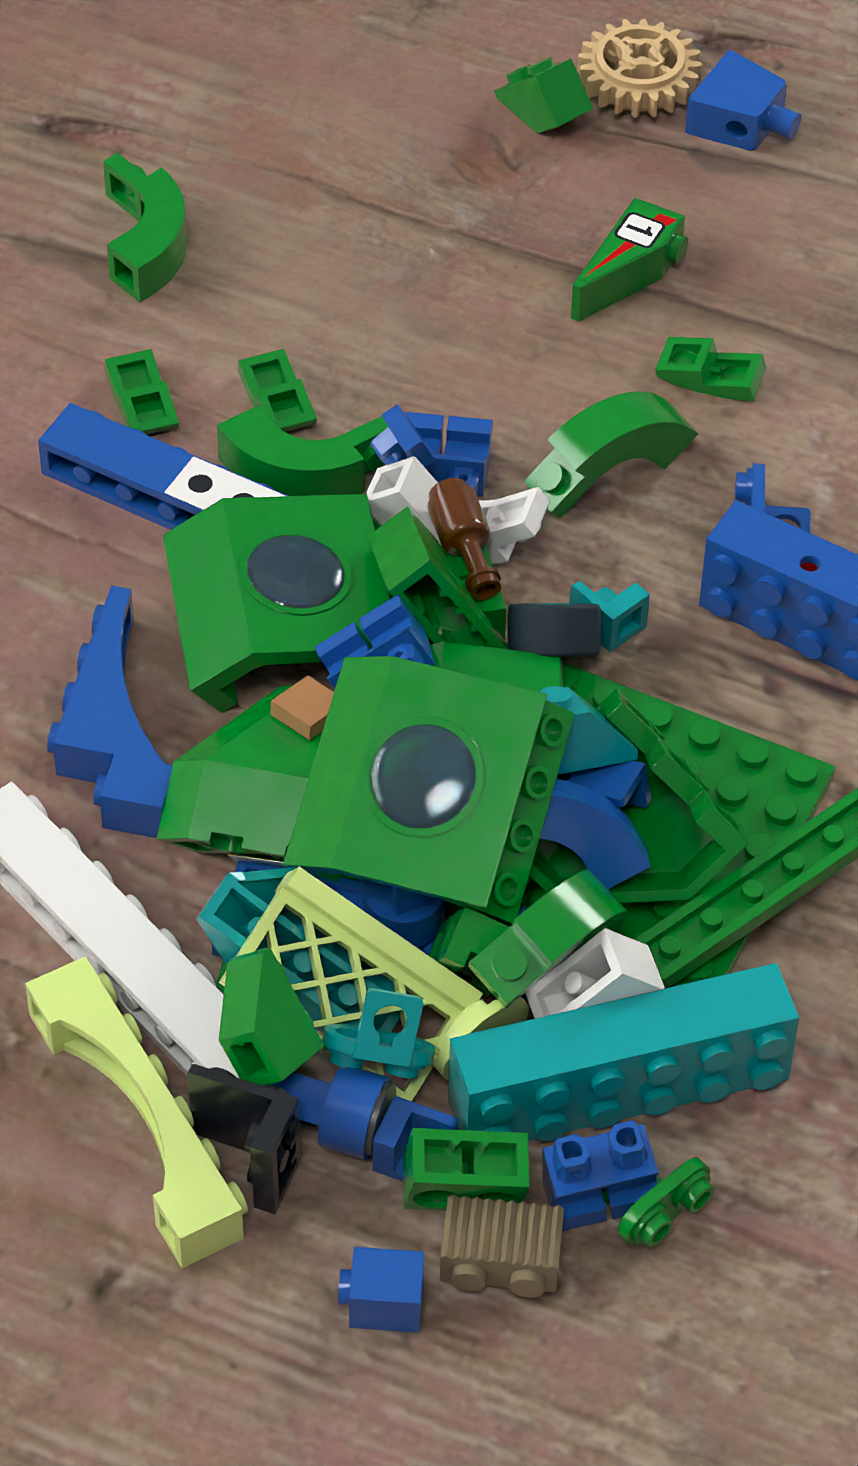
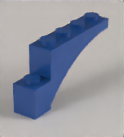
(100, 732)

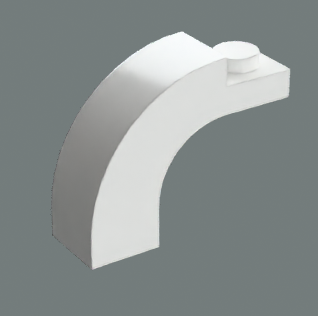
(409, 483)

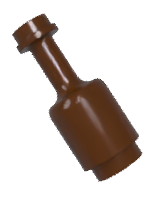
(464, 533)

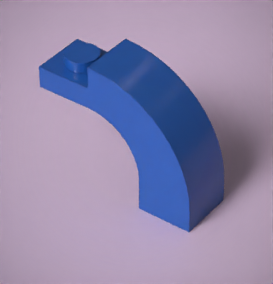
(595, 832)

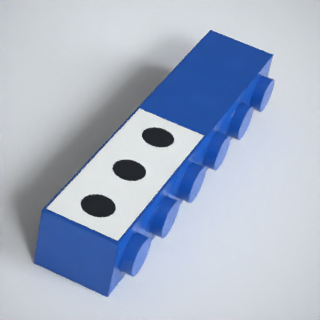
(136, 470)

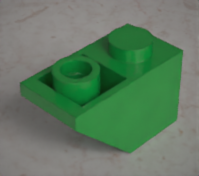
(545, 94)
(264, 1021)

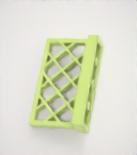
(364, 940)

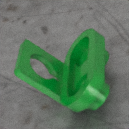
(652, 1215)

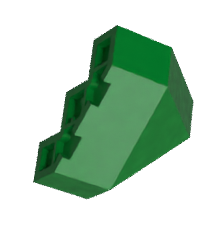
(240, 787)
(682, 825)

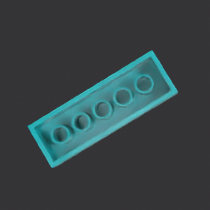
(625, 1057)

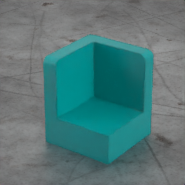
(621, 614)

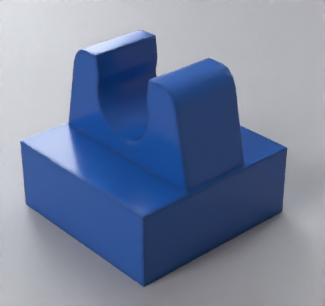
(400, 440)

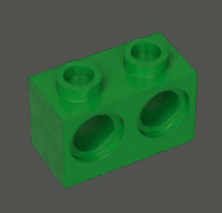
(464, 1164)

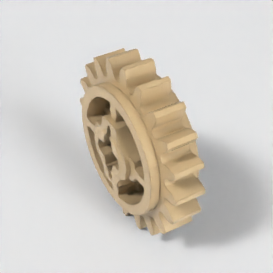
(640, 73)

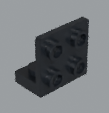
(253, 1120)

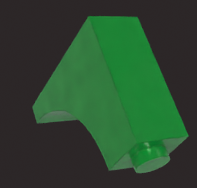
(427, 583)

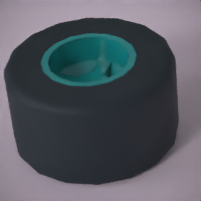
(555, 629)

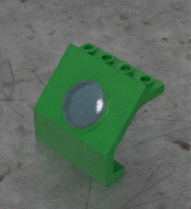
(269, 583)
(431, 784)

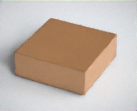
(303, 707)

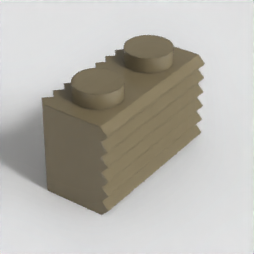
(501, 1245)

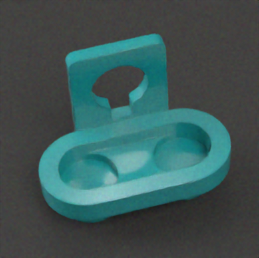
(401, 1051)

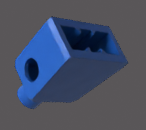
(740, 105)

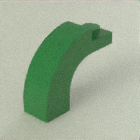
(156, 246)
(605, 436)
(298, 466)
(547, 935)

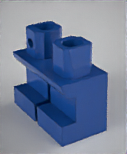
(466, 448)
(392, 632)
(581, 1167)

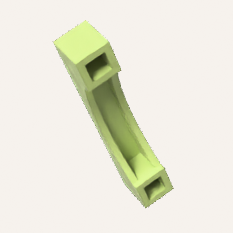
(80, 1016)

